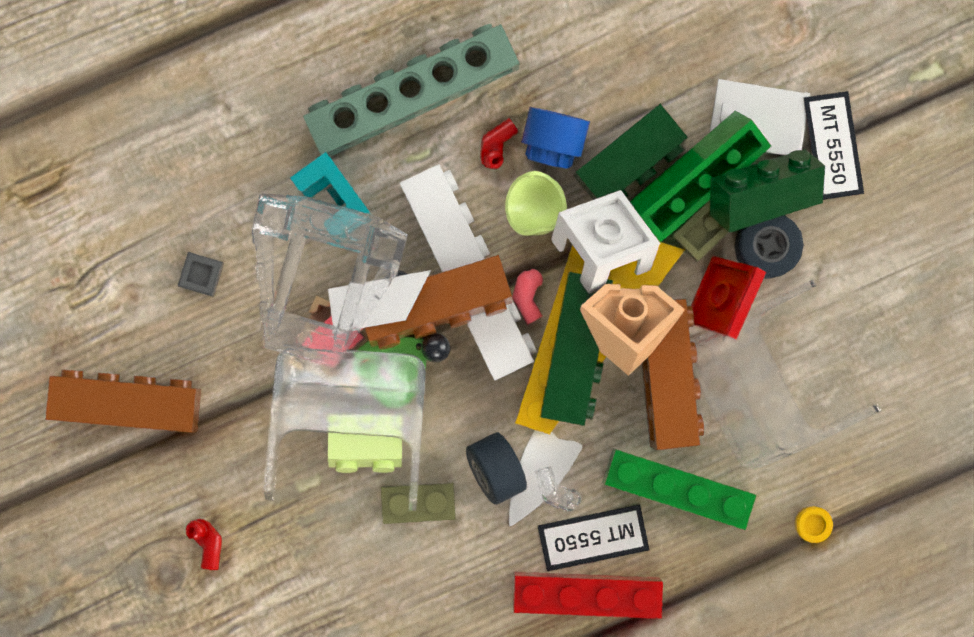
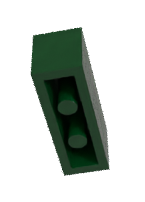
(633, 155)
(767, 190)

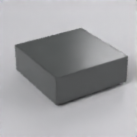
(200, 274)

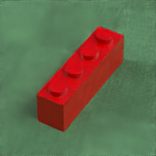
(588, 595)

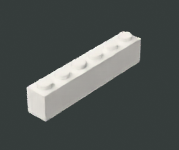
(454, 246)

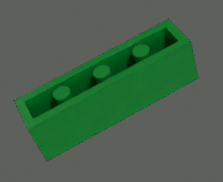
(687, 182)
(679, 489)

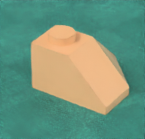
(629, 322)

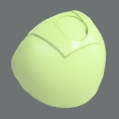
(534, 204)

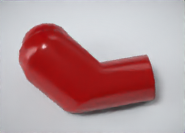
(493, 143)
(208, 539)

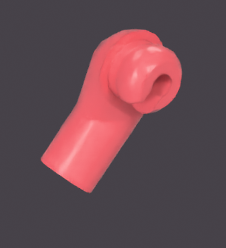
(524, 294)

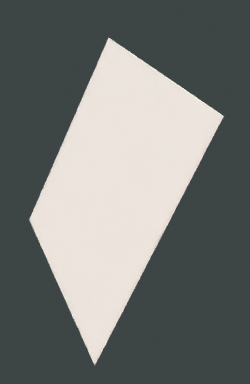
(394, 304)

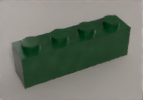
(572, 361)

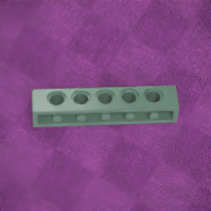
(487, 39)

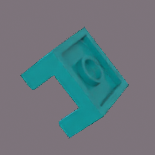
(322, 173)

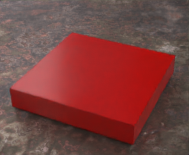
(726, 296)

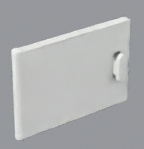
(775, 112)

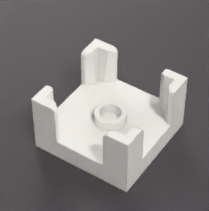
(606, 237)

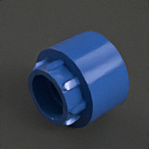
(554, 137)

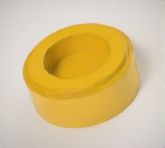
(813, 524)

